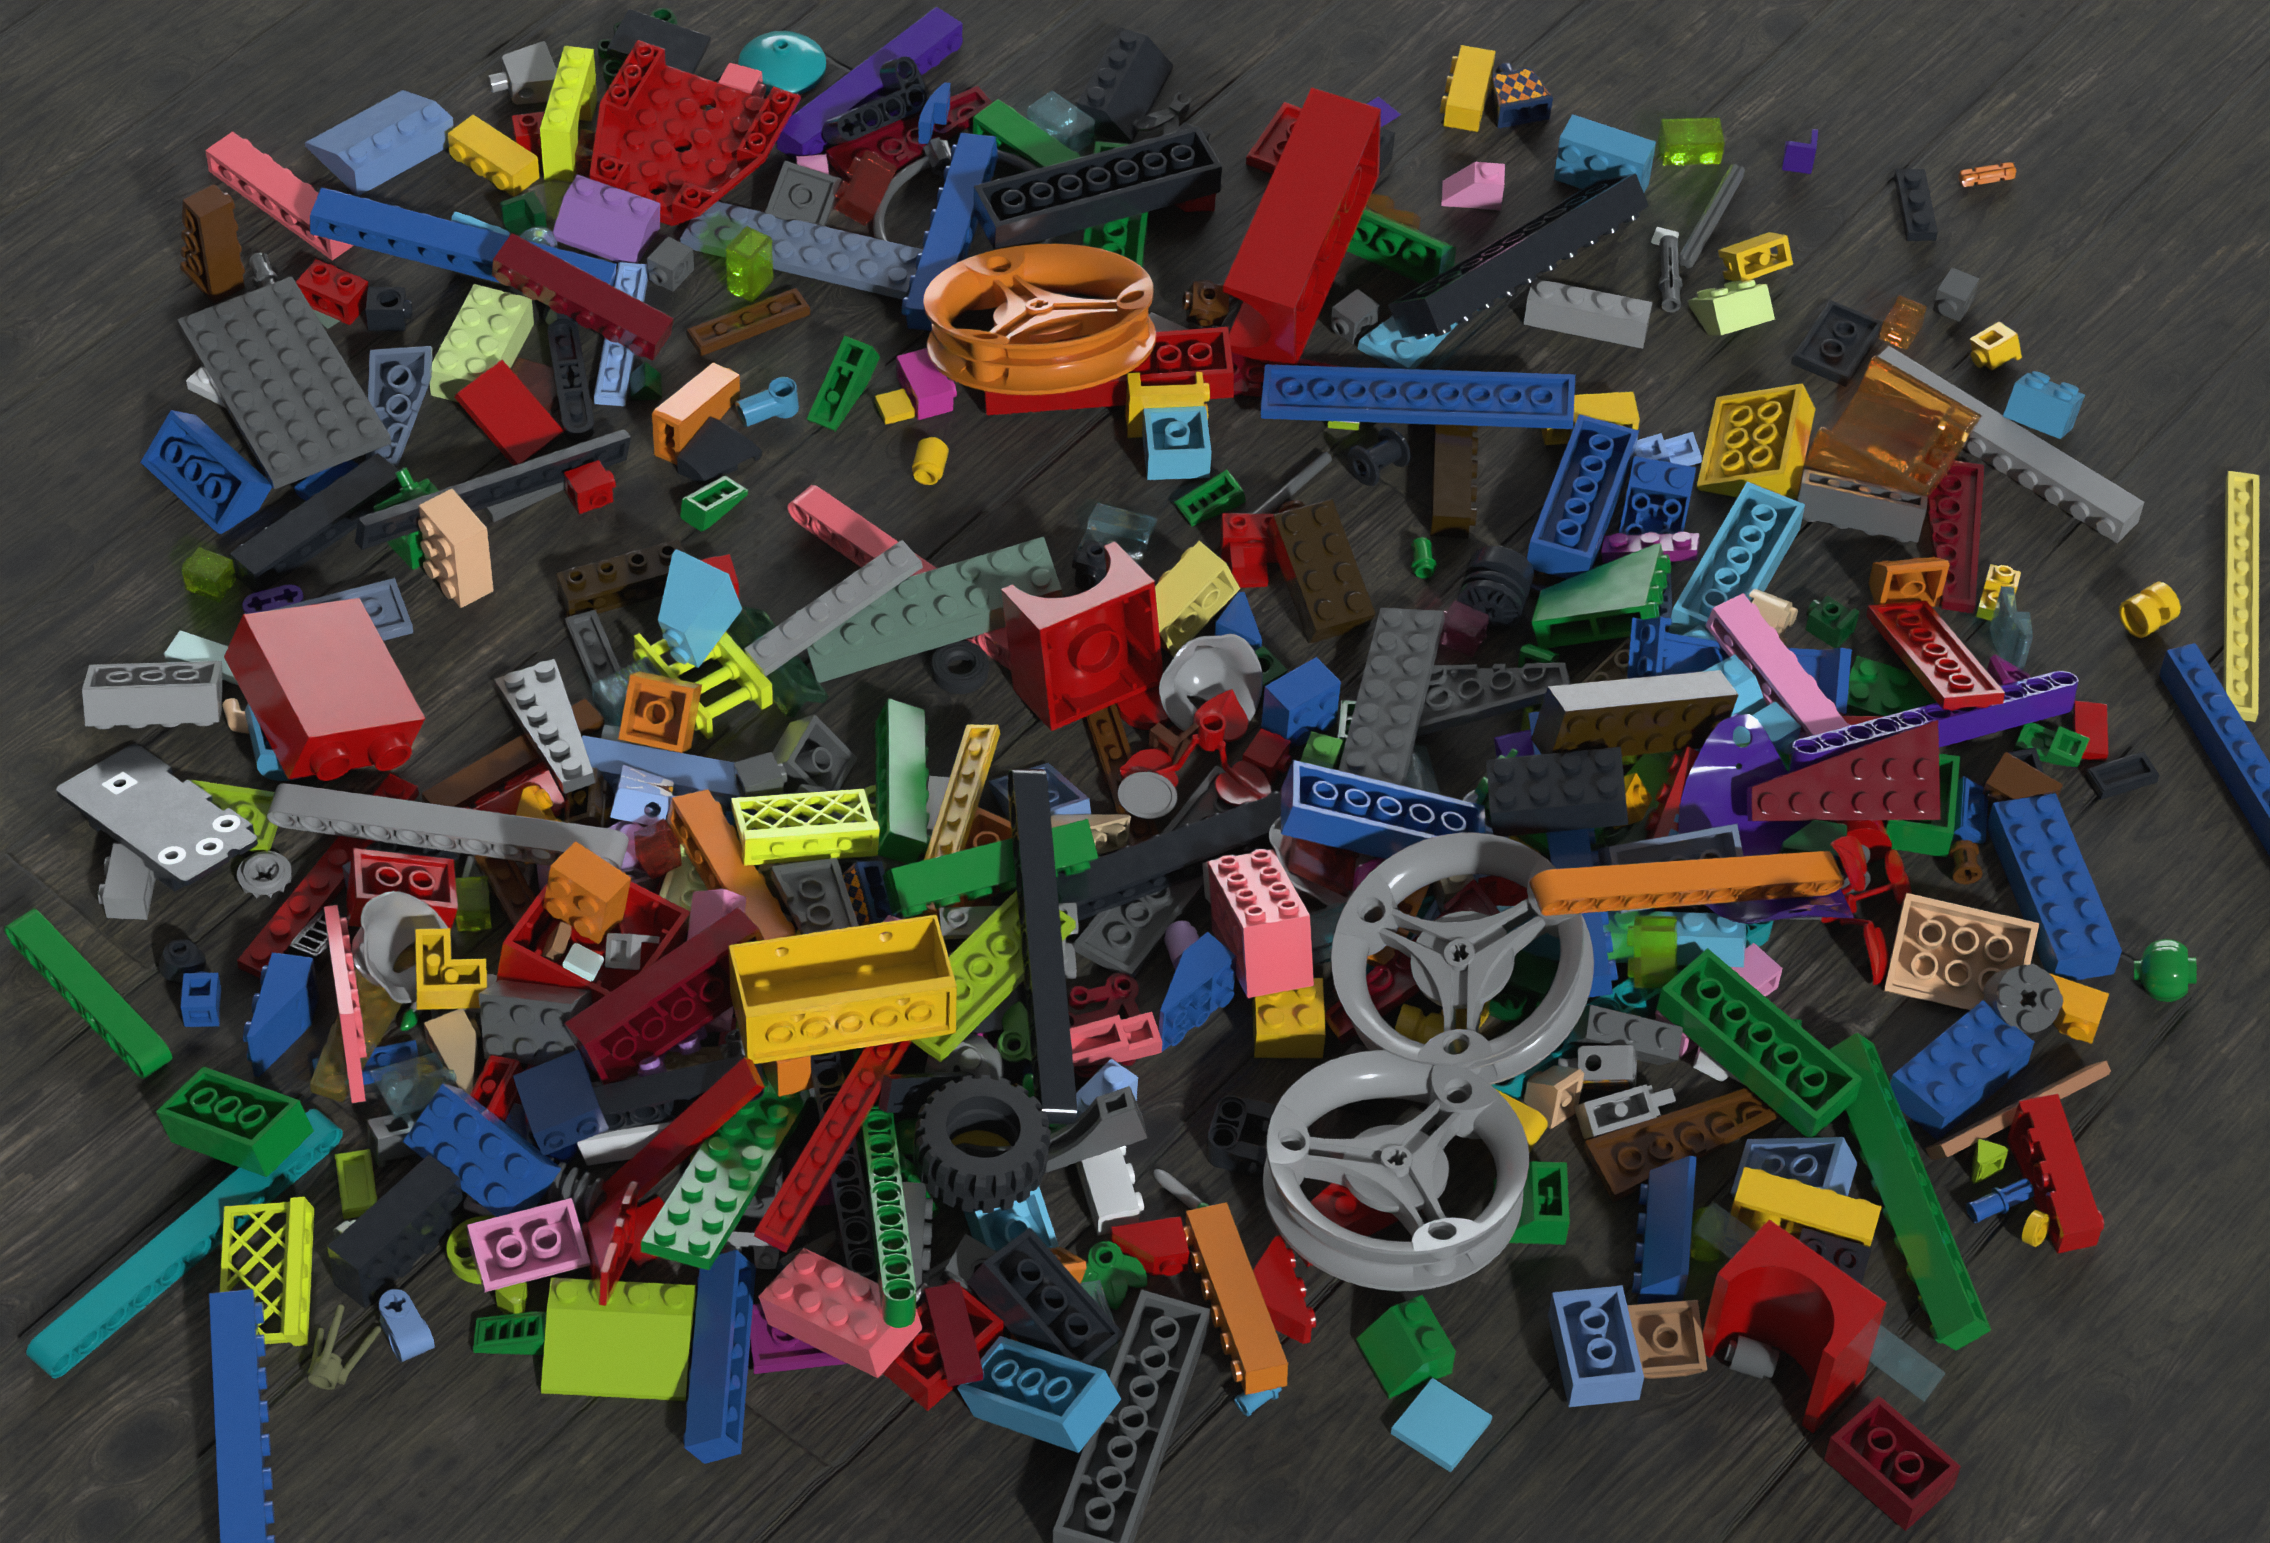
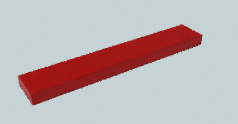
(689, 1130)

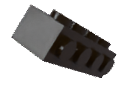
(616, 580)

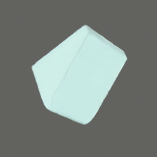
(583, 962)

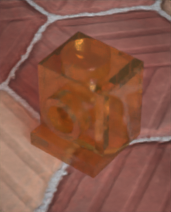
(1903, 322)

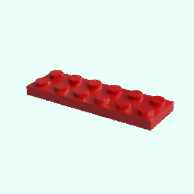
(1935, 655)

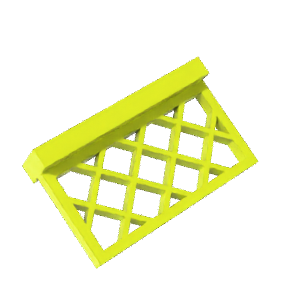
(805, 840)
(296, 1263)

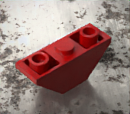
(1284, 1292)

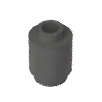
(1751, 1357)

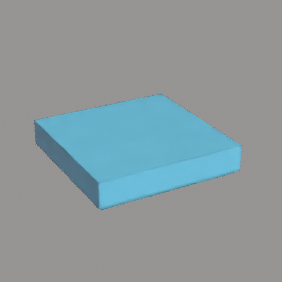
(1441, 1425)

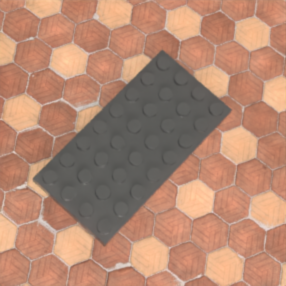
(283, 382)

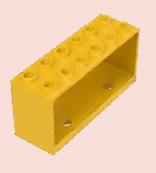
(842, 989)

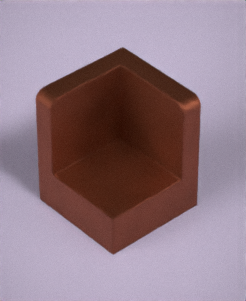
(1172, 740)

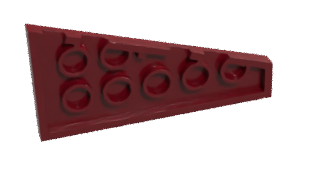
(1873, 782)

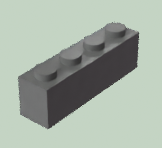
(1862, 506)

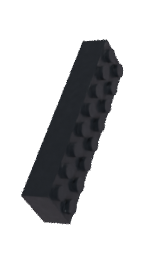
(1097, 189)

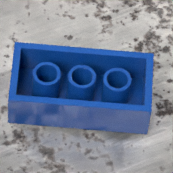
(1960, 1070)
(483, 1151)

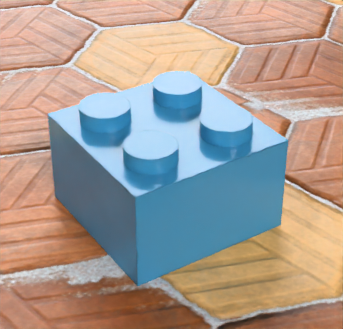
(2044, 404)

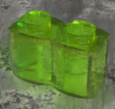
(1654, 951)

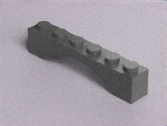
(1105, 1126)

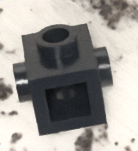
(1089, 564)

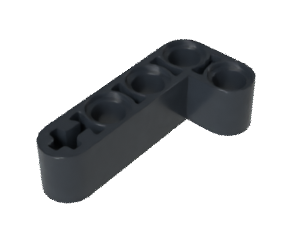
(896, 100)

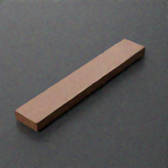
(2004, 1117)

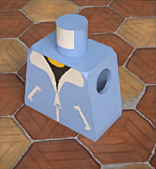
(641, 797)

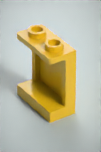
(1143, 397)

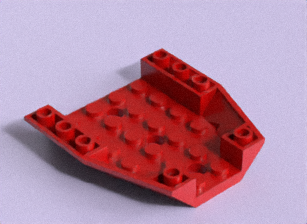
(657, 110)

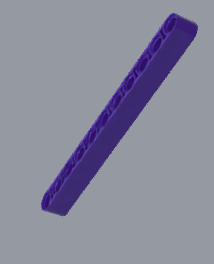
(2023, 704)

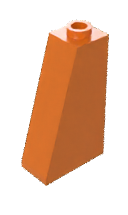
(690, 407)

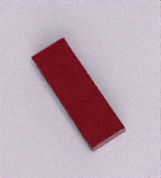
(953, 1334)

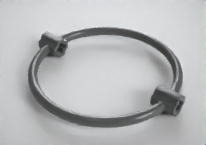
(937, 157)

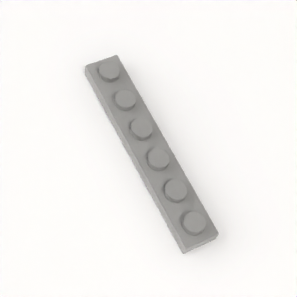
(833, 608)

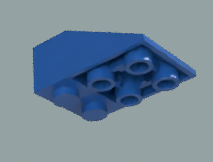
(1657, 497)
(1198, 988)
(281, 1009)

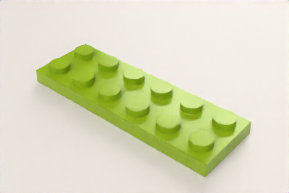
(985, 973)

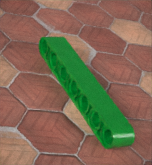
(88, 993)

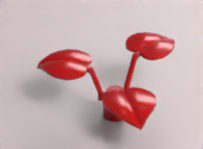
(1218, 721)
(1855, 867)

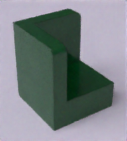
(522, 213)

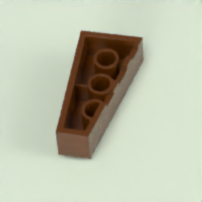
(212, 244)

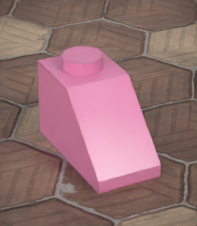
(1475, 187)

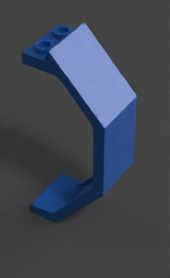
(1663, 653)

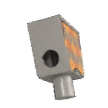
(1617, 1067)

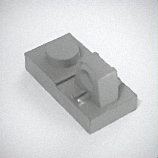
(765, 1255)

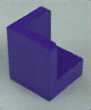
(1800, 156)

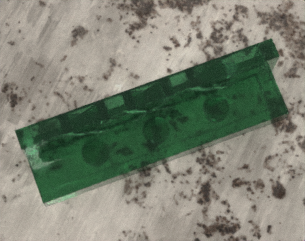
(792, 681)

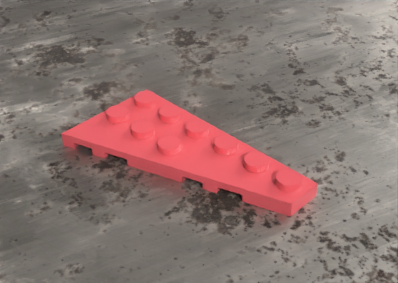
(347, 1000)

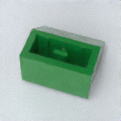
(1544, 1206)

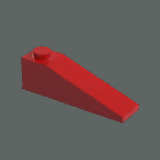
(509, 799)
(611, 1239)

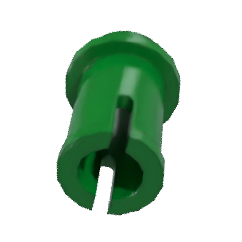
(1423, 562)

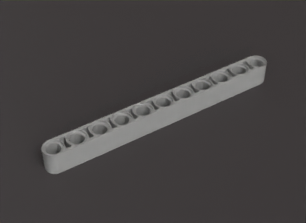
(438, 826)

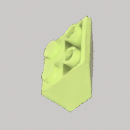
(1732, 307)

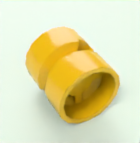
(2149, 609)
(1418, 1027)

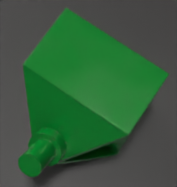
(408, 546)

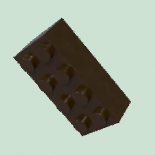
(1320, 571)

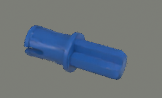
(1999, 1200)

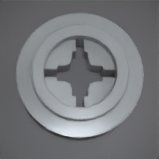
(265, 863)

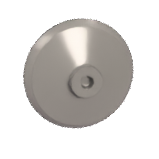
(1147, 795)

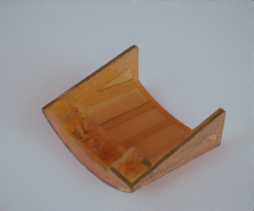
(1895, 432)

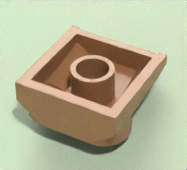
(1668, 1338)

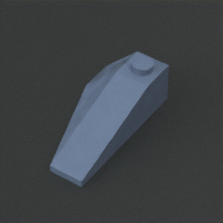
(396, 393)

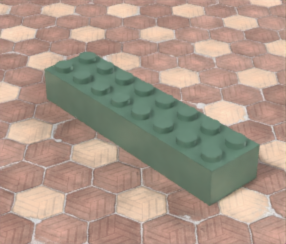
(935, 609)

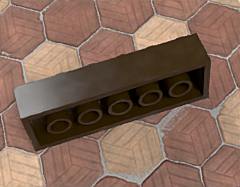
(1634, 713)

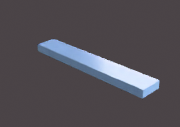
(617, 359)

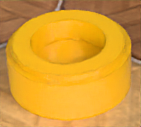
(2036, 1228)

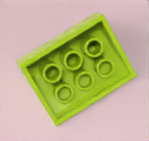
(621, 1349)

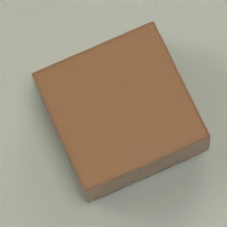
(557, 942)

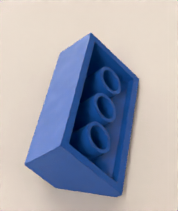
(205, 472)
(1665, 1232)

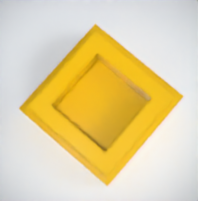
(894, 406)

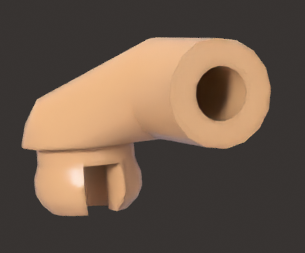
(234, 716)

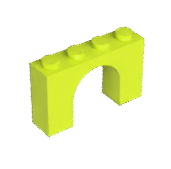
(570, 100)

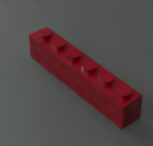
(582, 297)

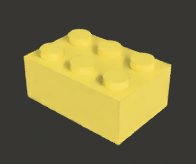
(1191, 595)

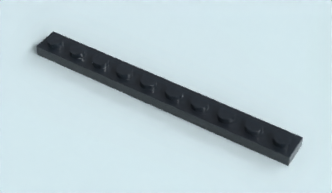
(495, 487)

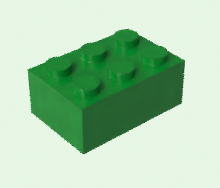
(1931, 836)

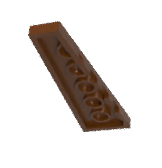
(1629, 1154)

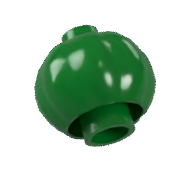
(2166, 970)

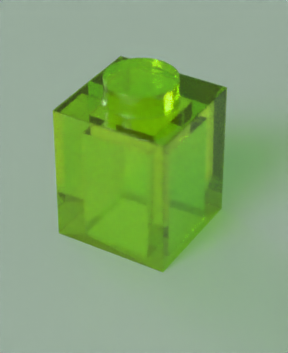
(208, 574)
(473, 903)

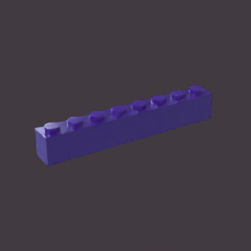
(924, 42)

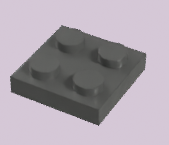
(803, 195)

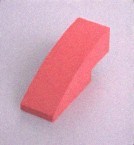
(1115, 1040)

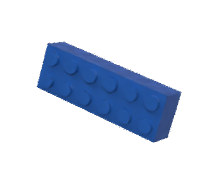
(1582, 498)
(1368, 812)
(2053, 887)

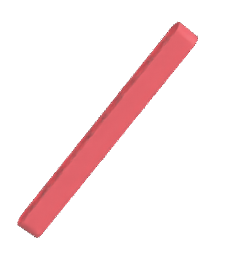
(864, 542)

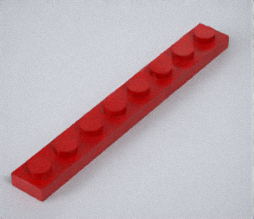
(315, 890)
(828, 1144)

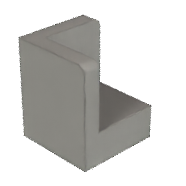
(624, 950)

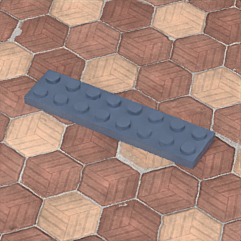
(810, 249)

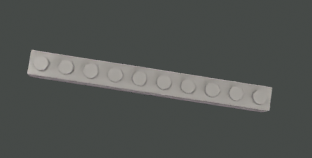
(2036, 462)

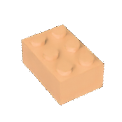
(455, 548)

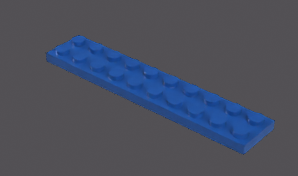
(1418, 396)

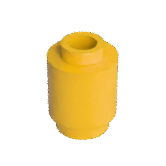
(930, 460)

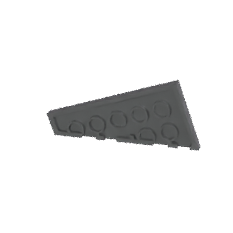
(1470, 694)

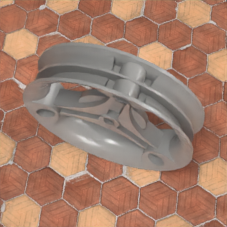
(1441, 951)
(1394, 1171)

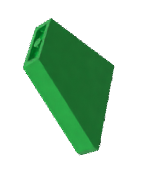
(1602, 600)

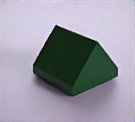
(645, 383)

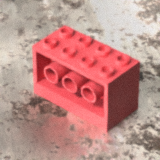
(1261, 922)

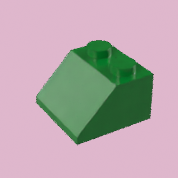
(1407, 1347)

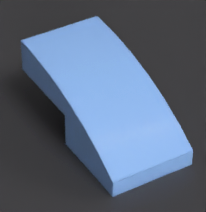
(1676, 450)

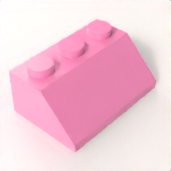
(527, 1245)

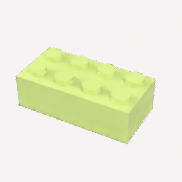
(486, 330)

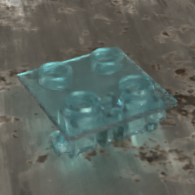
(412, 1083)

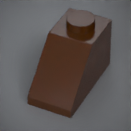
(2018, 780)

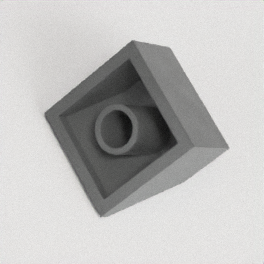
(813, 756)

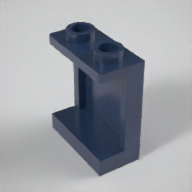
(560, 1102)

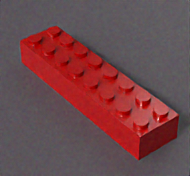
(1171, 362)

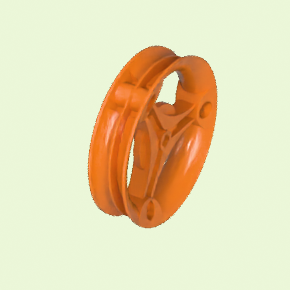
(1029, 316)

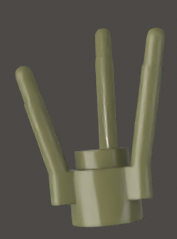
(326, 1366)

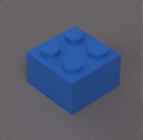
(1301, 702)

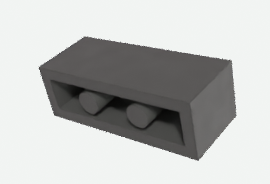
(1652, 1040)

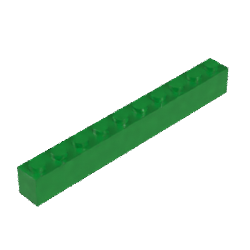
(1910, 1201)

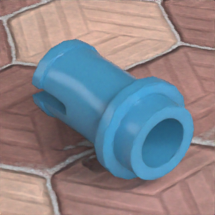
(1251, 1402)

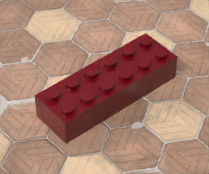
(661, 1002)

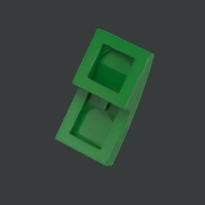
(2053, 747)

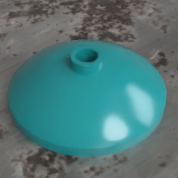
(786, 61)

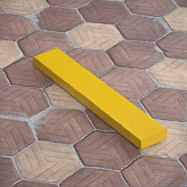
(963, 790)

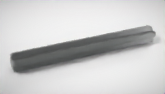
(1711, 216)

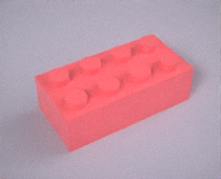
(835, 1313)

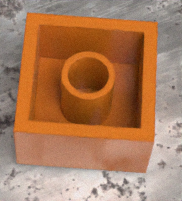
(660, 712)
(586, 892)

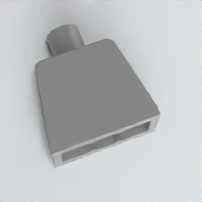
(526, 74)

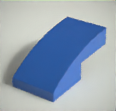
(934, 112)

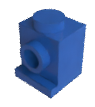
(201, 999)

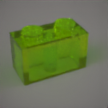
(1691, 141)
(749, 264)

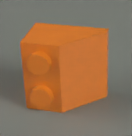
(1908, 580)

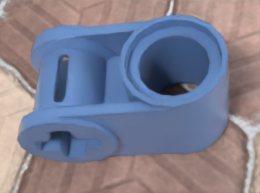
(403, 1325)

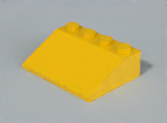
(1758, 441)

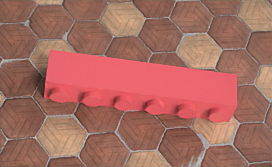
(269, 188)

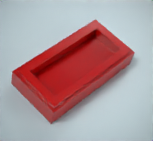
(2091, 722)

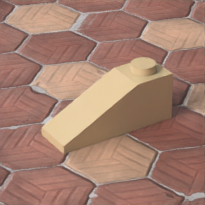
(455, 1043)

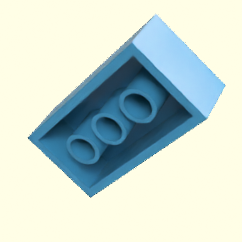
(1041, 1394)

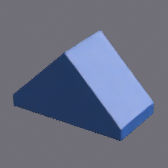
(1240, 621)

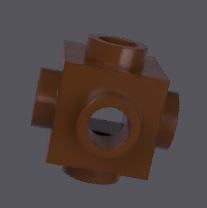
(1205, 303)

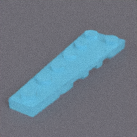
(1390, 348)

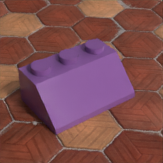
(607, 221)

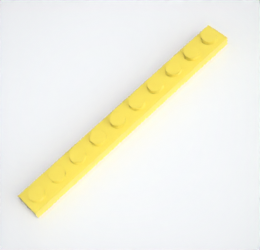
(2242, 593)

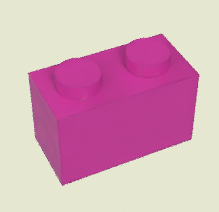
(926, 387)

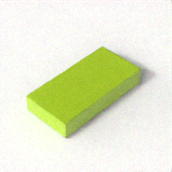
(355, 1182)

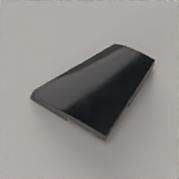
(714, 452)

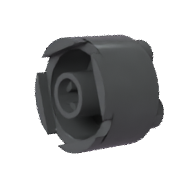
(2036, 988)

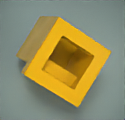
(1995, 346)

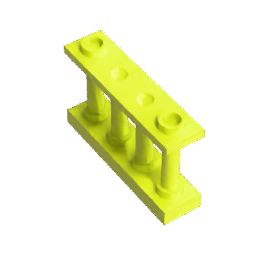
(735, 667)

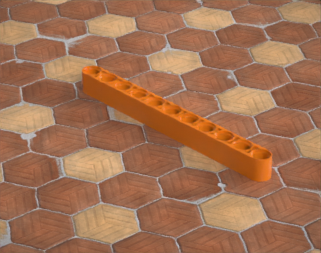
(1685, 882)

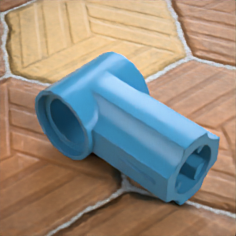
(778, 401)

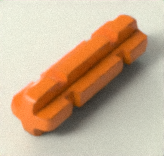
(1987, 174)

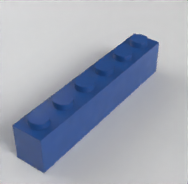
(720, 1358)

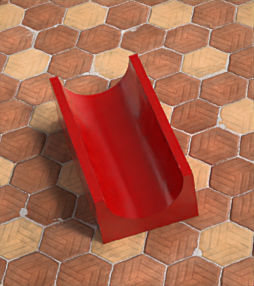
(1303, 227)

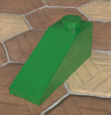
(843, 383)

